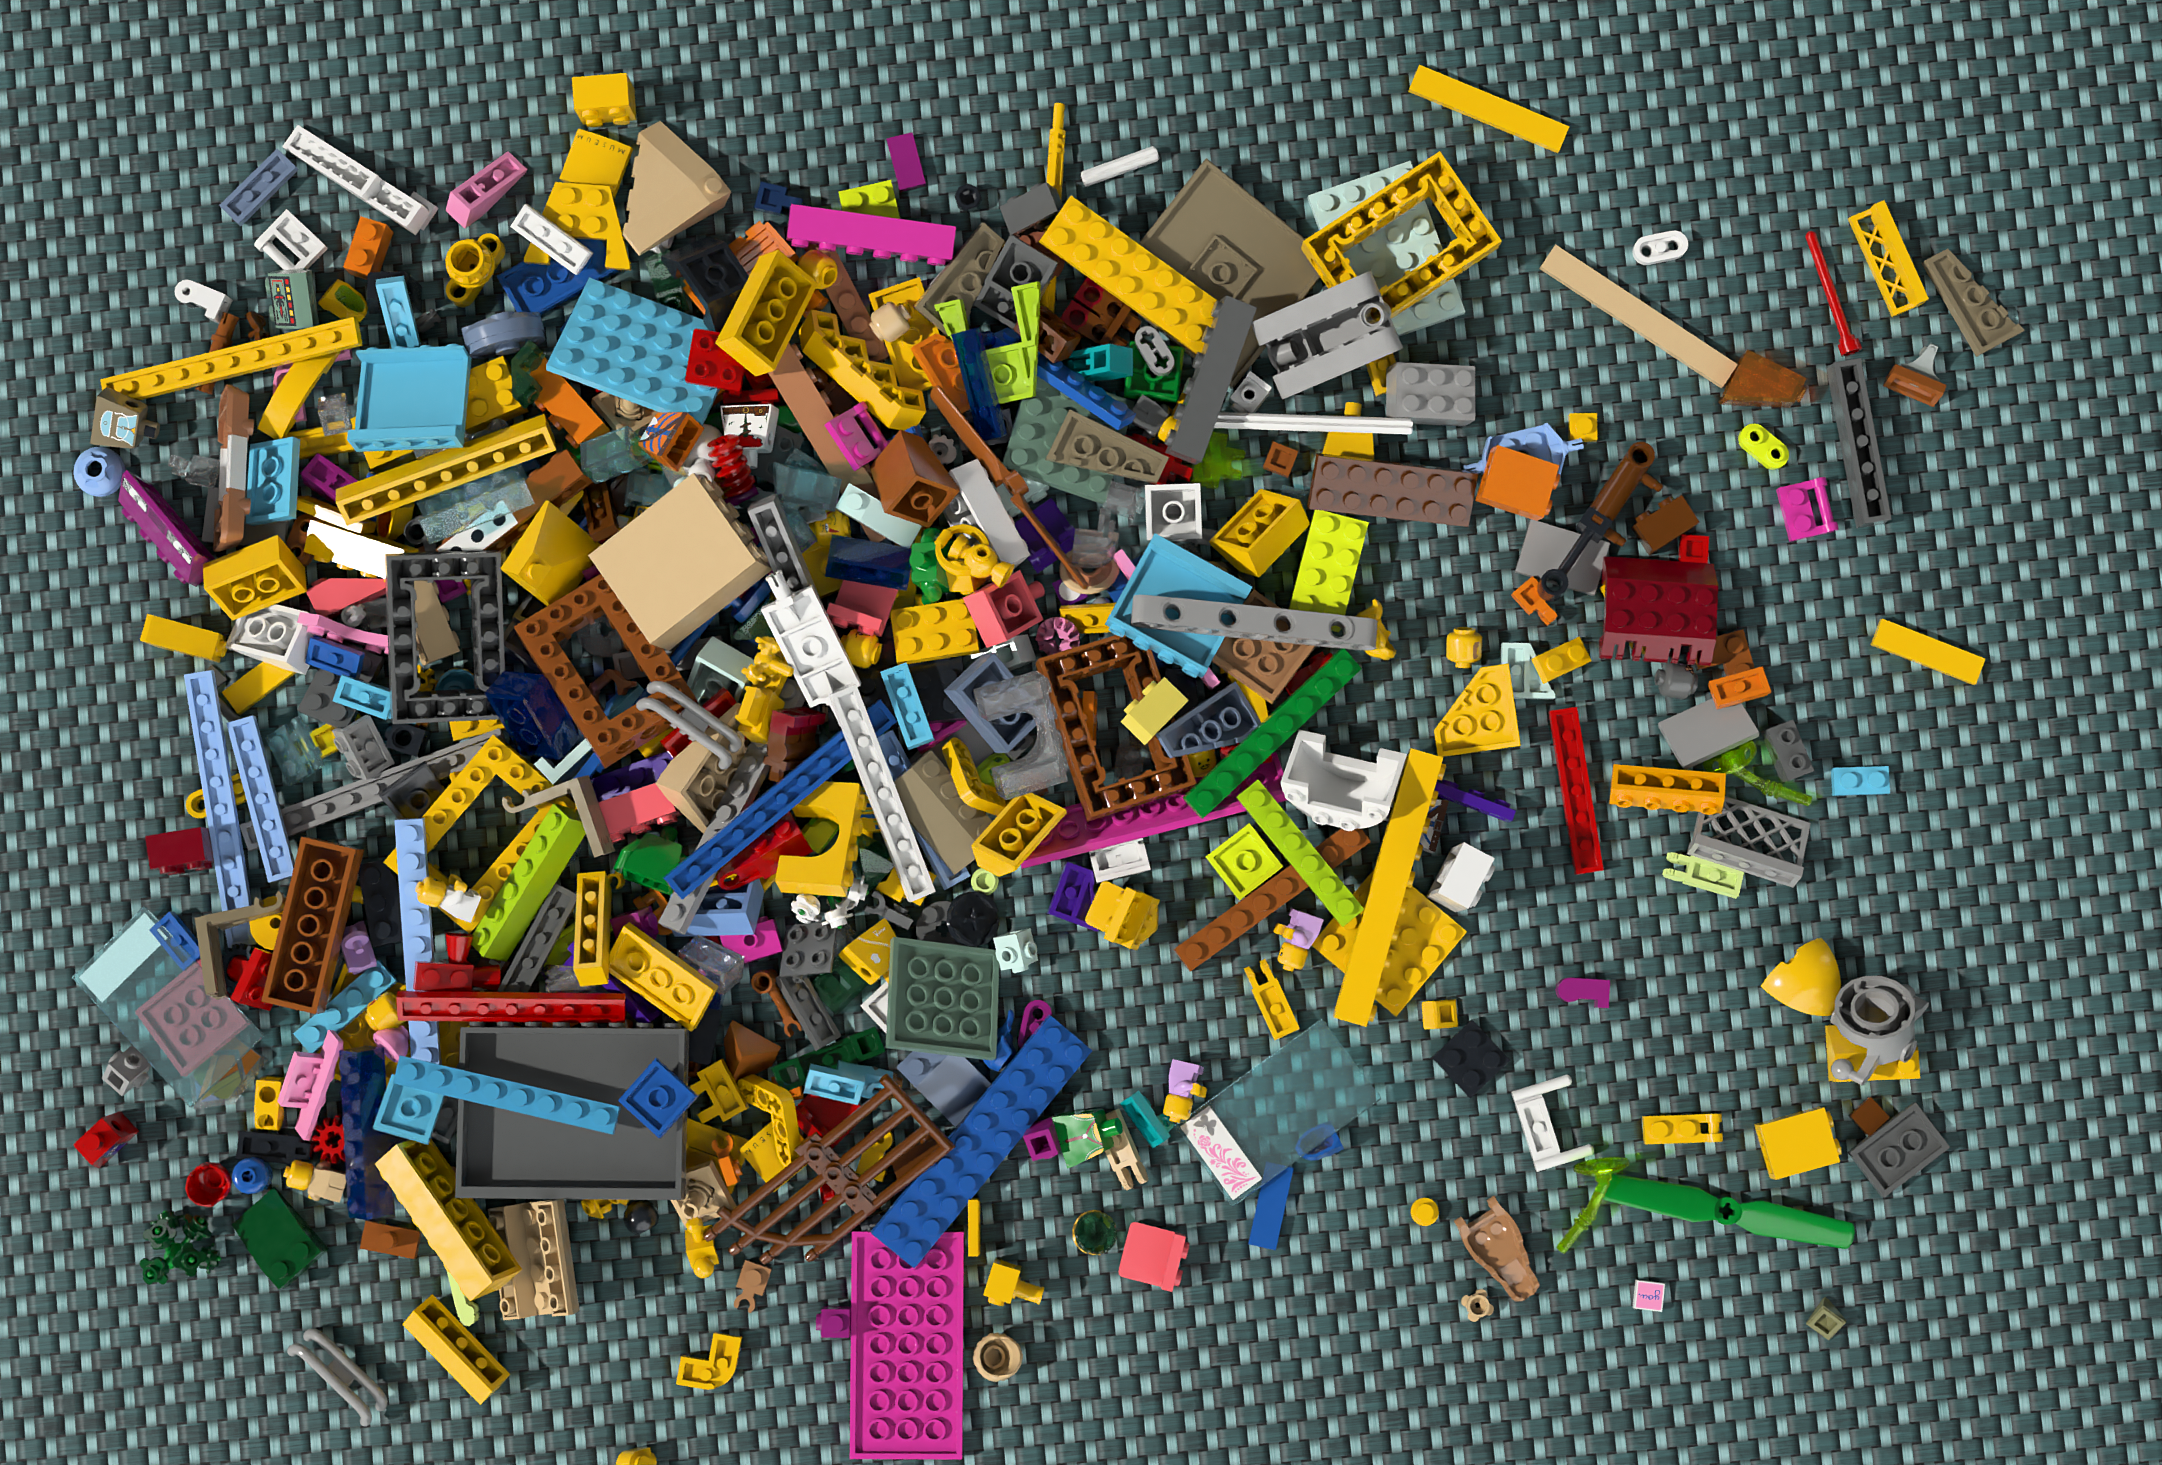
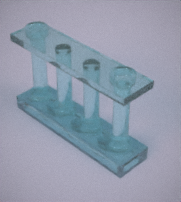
(474, 503)

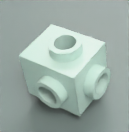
(1016, 950)

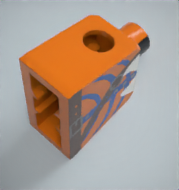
(670, 438)

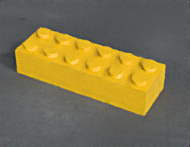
(487, 399)
(450, 1224)

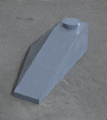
(1213, 723)

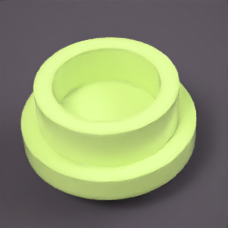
(984, 881)

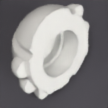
(945, 446)

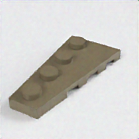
(962, 275)
(1975, 313)
(1100, 449)

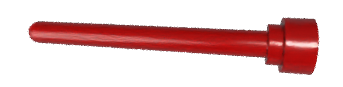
(1848, 342)

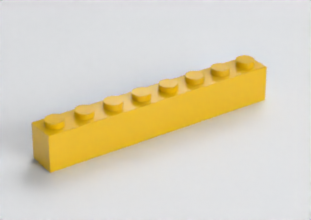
(445, 470)

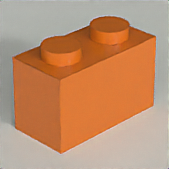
(368, 248)

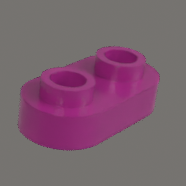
(1029, 1023)

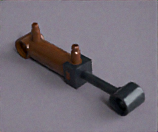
(1602, 513)

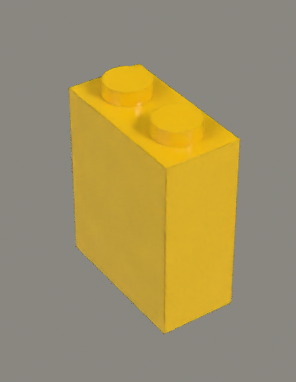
(1798, 1142)

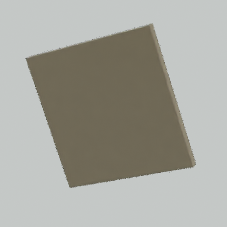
(1233, 249)

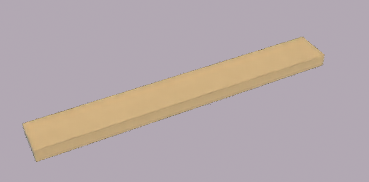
(1638, 316)

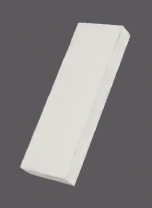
(551, 239)

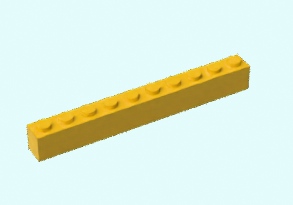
(1388, 886)

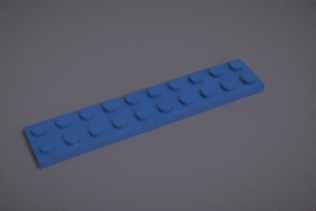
(982, 1141)

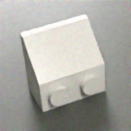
(1173, 511)

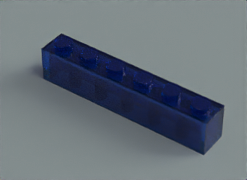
(362, 1094)

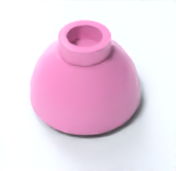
(394, 1042)

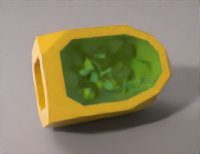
(344, 301)

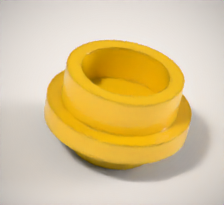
(1424, 1211)

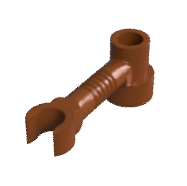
(762, 986)

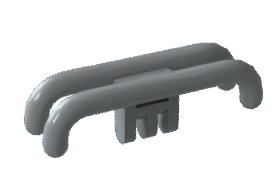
(692, 721)
(340, 1373)

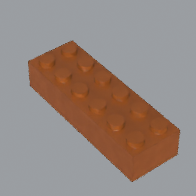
(312, 925)

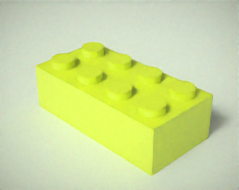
(1328, 564)

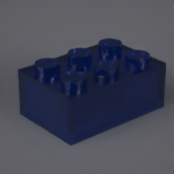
(532, 714)

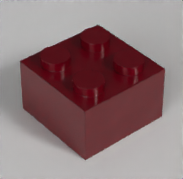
(180, 850)

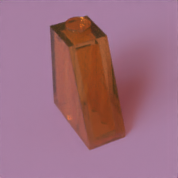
(1762, 384)

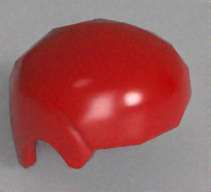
(208, 1184)

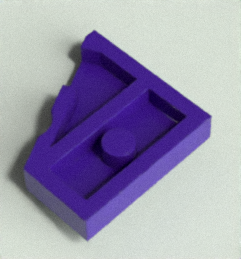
(1073, 895)

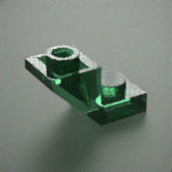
(666, 289)
(524, 387)

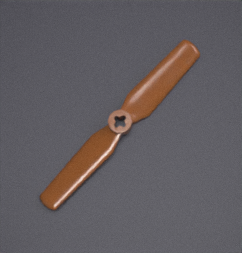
(1000, 474)

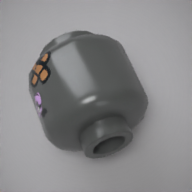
(1676, 680)

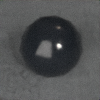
(640, 1216)

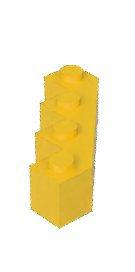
(867, 381)

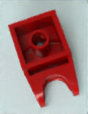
(763, 854)

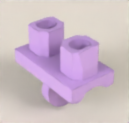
(357, 949)

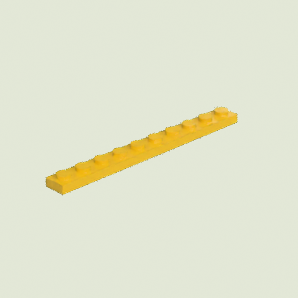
(237, 360)

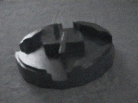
(972, 919)

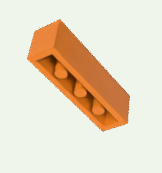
(567, 407)

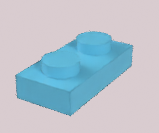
(1860, 781)

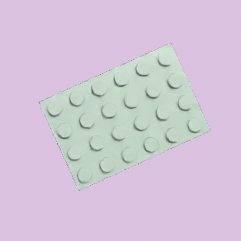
(1392, 249)

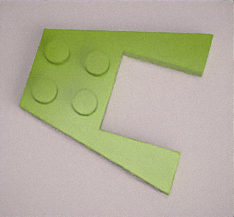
(1011, 365)

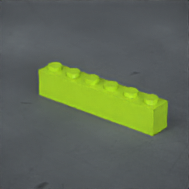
(529, 883)

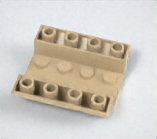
(541, 1245)

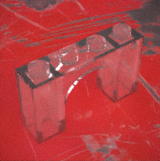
(1044, 763)

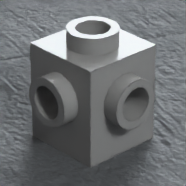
(126, 1070)

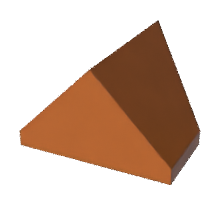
(747, 1051)

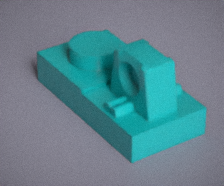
(1152, 1127)

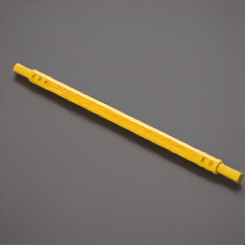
(1055, 179)

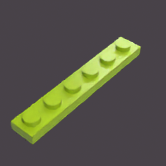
(1300, 853)

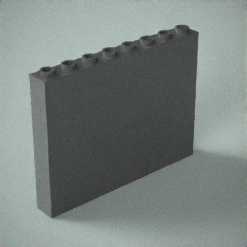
(546, 1159)

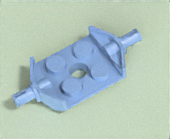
(1535, 441)

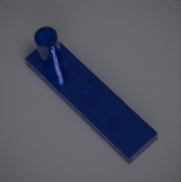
(978, 381)

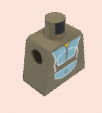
(121, 421)

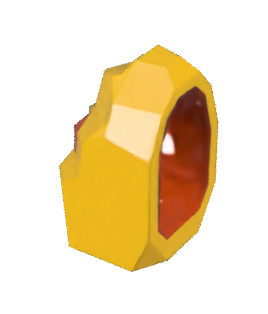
(392, 523)

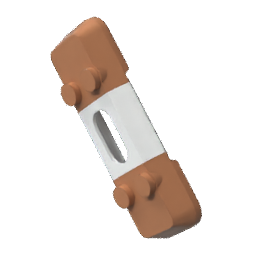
(234, 435)

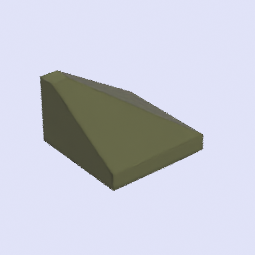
(1826, 1319)

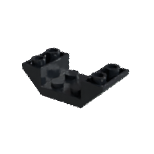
(712, 275)

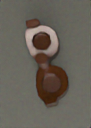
(257, 323)

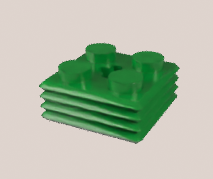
(1157, 389)

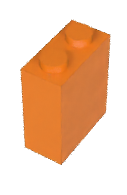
(1518, 483)

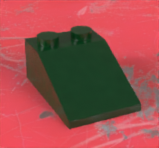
(279, 1239)

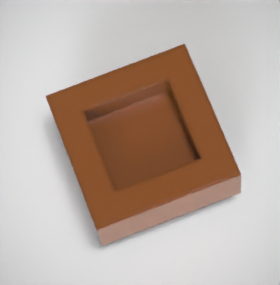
(1280, 459)

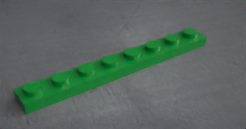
(1272, 733)

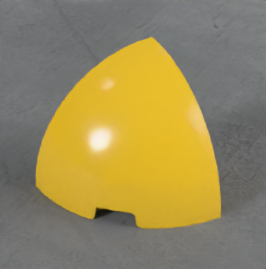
(1807, 980)

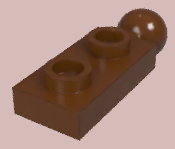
(839, 397)

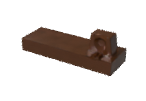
(600, 511)

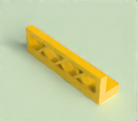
(1897, 254)

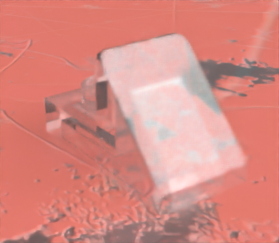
(563, 980)

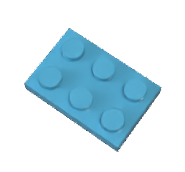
(273, 481)

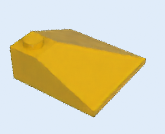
(550, 555)

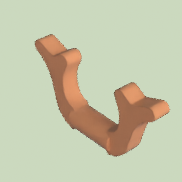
(608, 675)

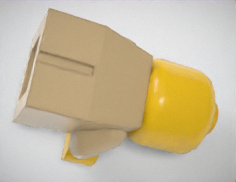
(318, 1180)

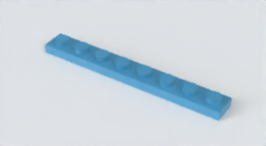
(506, 1094)

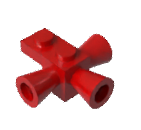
(456, 972)

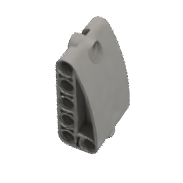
(1327, 334)

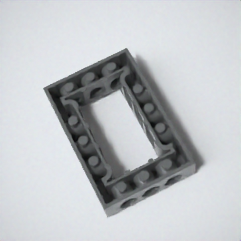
(485, 575)

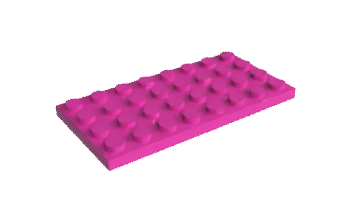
(906, 1351)

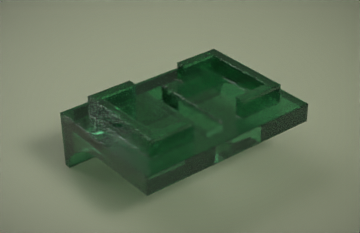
(833, 992)

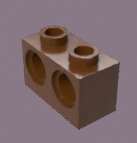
(1055, 336)

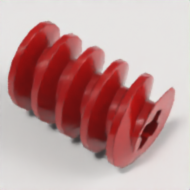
(732, 464)

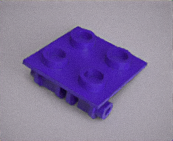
(1057, 525)

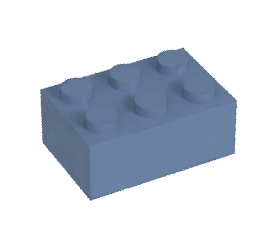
(1000, 733)

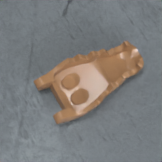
(1499, 1248)

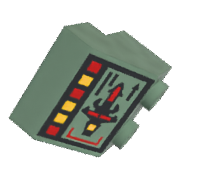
(292, 298)

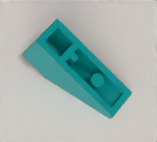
(1102, 362)

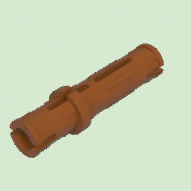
(220, 341)

